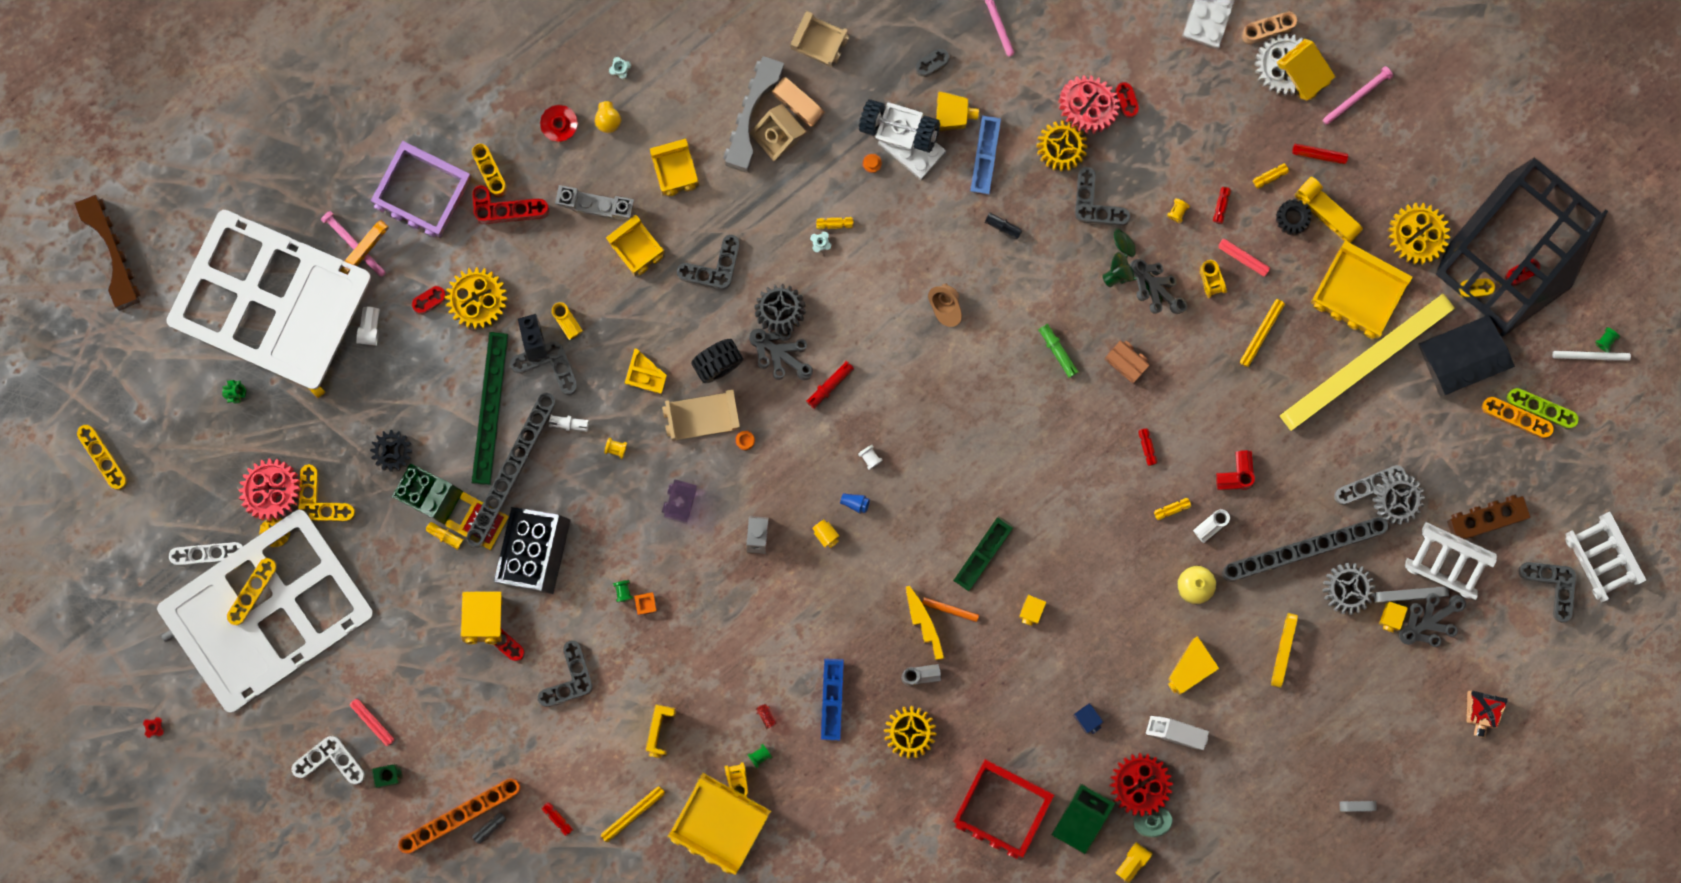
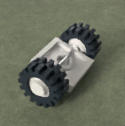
(899, 126)

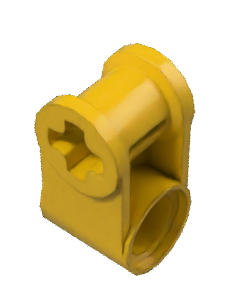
(1212, 280)
(737, 779)

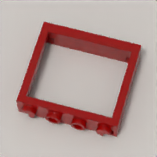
(995, 842)

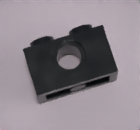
(532, 337)

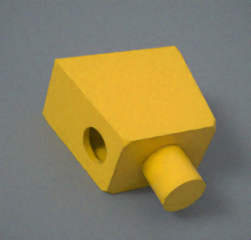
(954, 111)

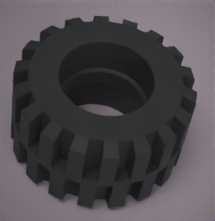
(717, 360)

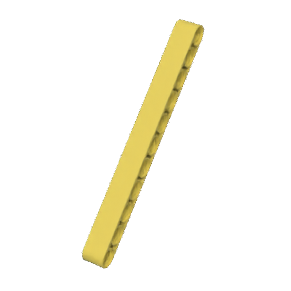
(1367, 362)

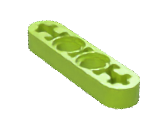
(1543, 405)

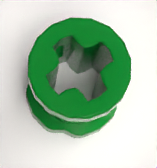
(1607, 339)
(622, 591)
(759, 756)

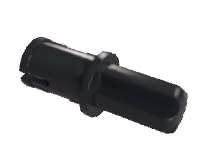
(1003, 225)

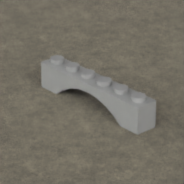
(766, 78)

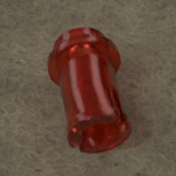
(766, 715)

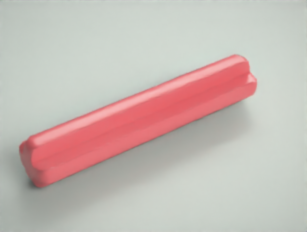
(1244, 257)
(372, 722)

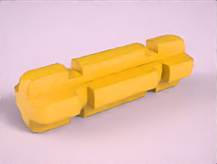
(1270, 176)
(834, 223)
(1172, 509)

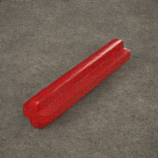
(1318, 153)

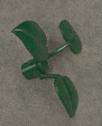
(1120, 269)

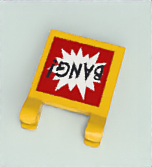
(484, 521)

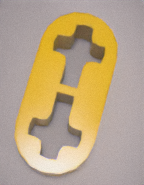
(1479, 292)

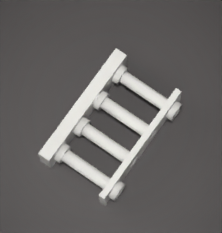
(1449, 541)
(1615, 541)

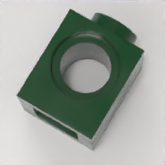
(378, 775)

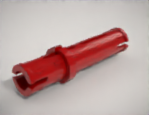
(823, 391)

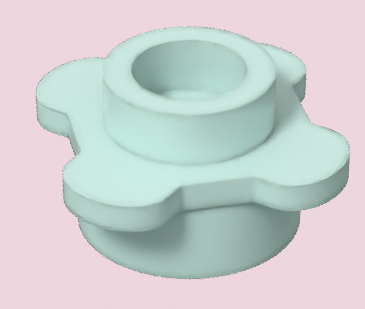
(617, 62)
(825, 243)

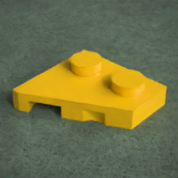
(644, 374)

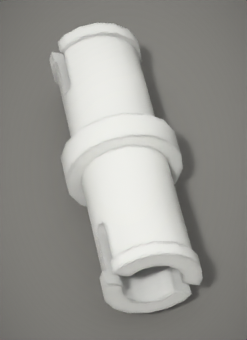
(569, 423)

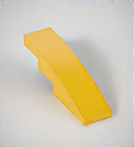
(920, 616)

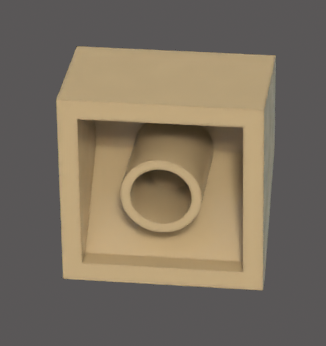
(777, 132)

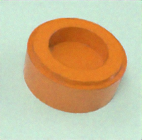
(745, 440)

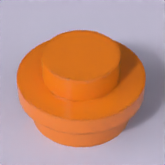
(872, 163)

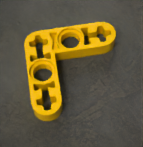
(312, 501)

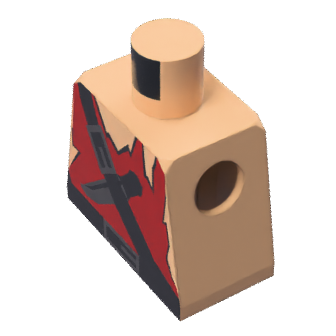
(1484, 711)

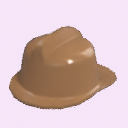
(945, 304)

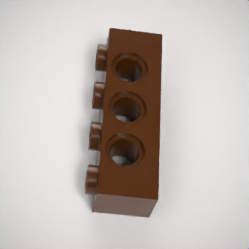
(1518, 513)

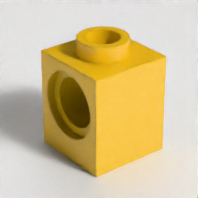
(1032, 610)
(1392, 617)

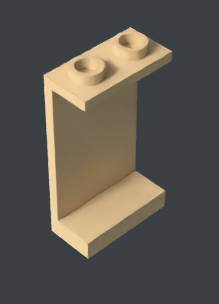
(701, 416)

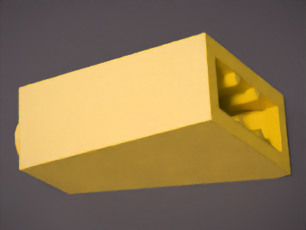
(1192, 667)

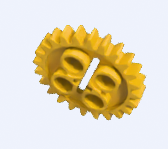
(1429, 246)
(484, 313)

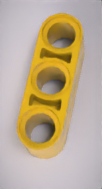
(488, 161)

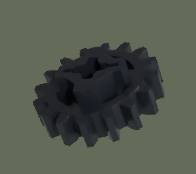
(397, 445)

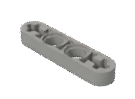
(1368, 482)
(1411, 594)

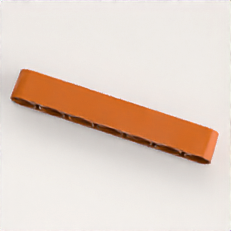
(449, 817)

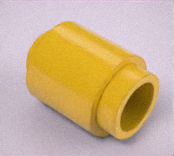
(826, 534)

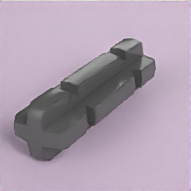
(489, 827)

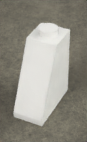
(1177, 732)

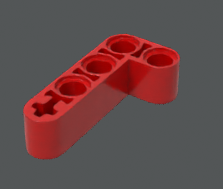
(511, 206)

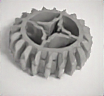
(1385, 506)
(1356, 592)

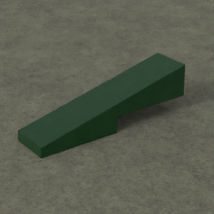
(983, 553)

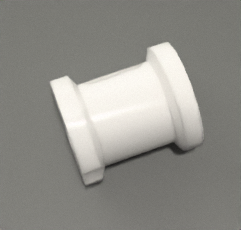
(870, 457)

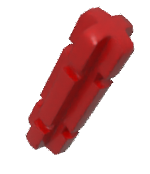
(1221, 205)
(1147, 446)
(557, 819)

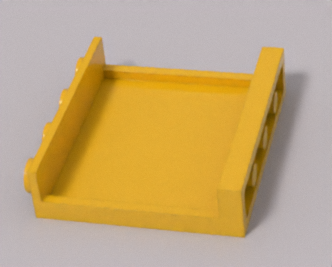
(1360, 290)
(719, 824)

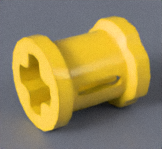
(1178, 210)
(615, 448)

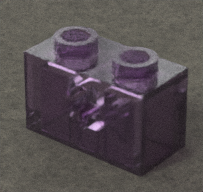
(687, 493)

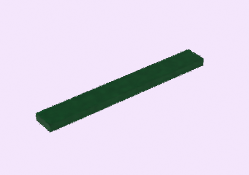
(490, 408)

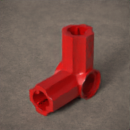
(1232, 480)

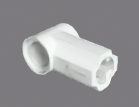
(368, 332)
(1210, 526)

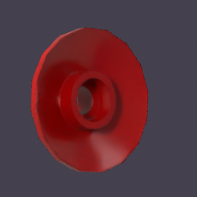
(557, 114)

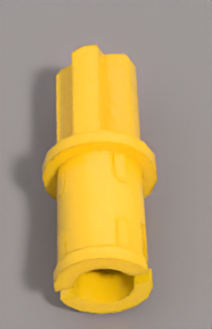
(444, 535)

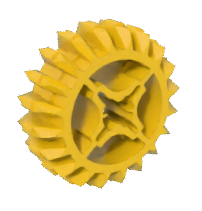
(1066, 130)
(893, 730)

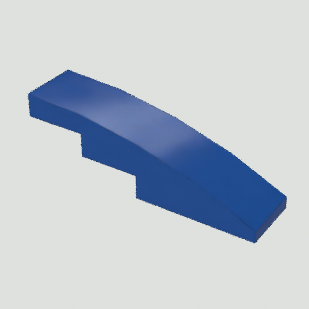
(832, 699)

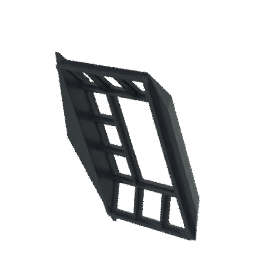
(1560, 278)

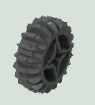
(766, 306)

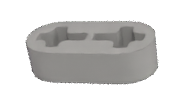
(1358, 806)

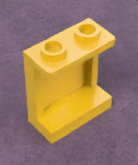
(1306, 69)
(674, 167)
(635, 246)
(481, 617)
(659, 712)

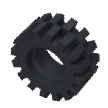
(1285, 224)

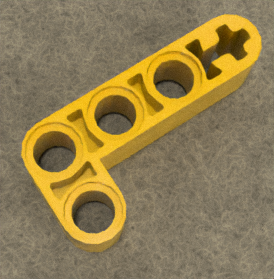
(1328, 210)

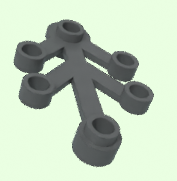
(1141, 271)
(779, 352)
(1429, 621)

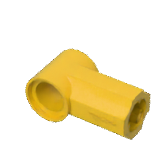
(567, 322)
(1136, 858)

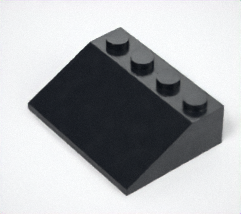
(1466, 355)
(532, 550)

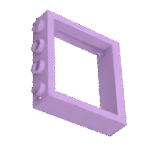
(435, 162)

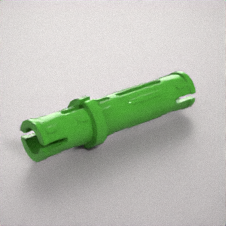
(1058, 351)

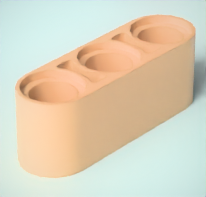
(1275, 21)
(798, 101)

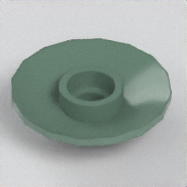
(1153, 825)

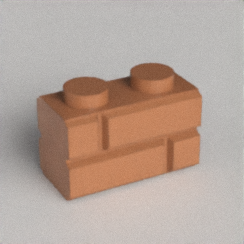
(1127, 361)

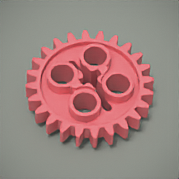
(1074, 93)
(270, 472)

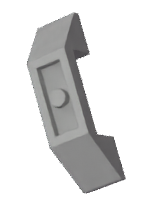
(593, 204)

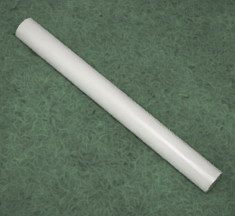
(1591, 355)

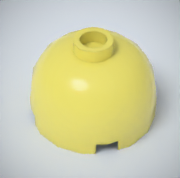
(1196, 585)

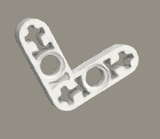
(334, 755)

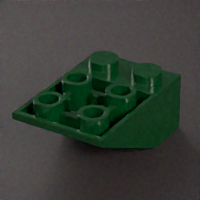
(427, 493)
(1083, 818)

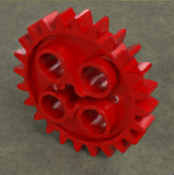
(1131, 770)

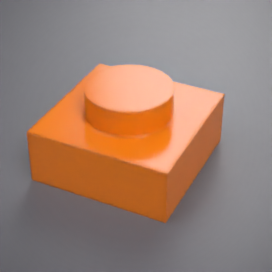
(645, 603)

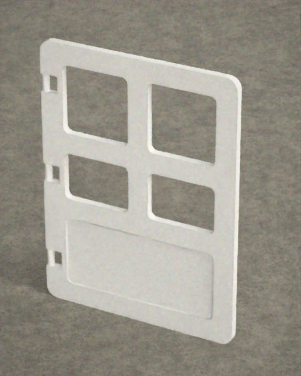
(307, 319)
(240, 655)

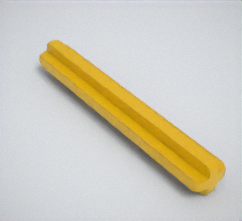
(1262, 333)
(632, 814)

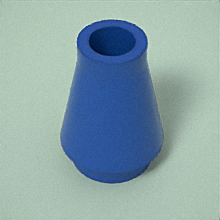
(855, 502)

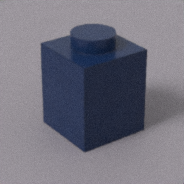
(1088, 719)

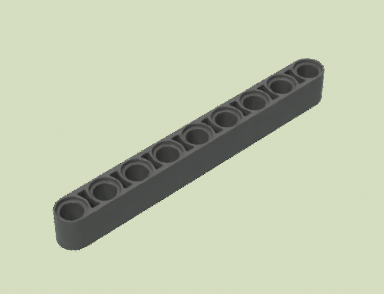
(511, 460)
(1312, 543)

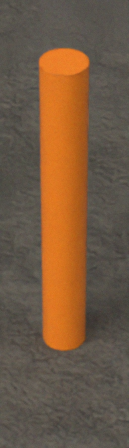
(950, 609)

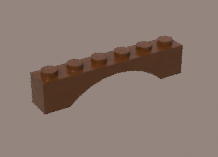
(121, 287)

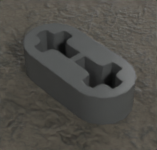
(930, 59)

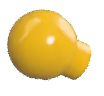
(607, 117)

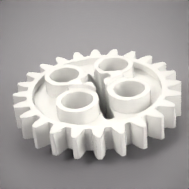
(1268, 63)

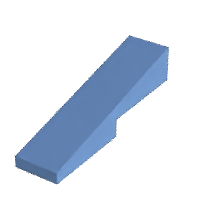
(985, 154)

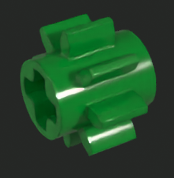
(233, 391)

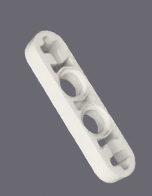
(206, 550)

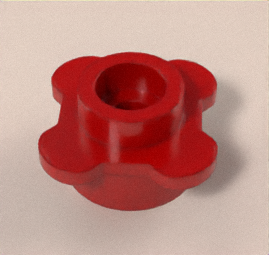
(153, 732)

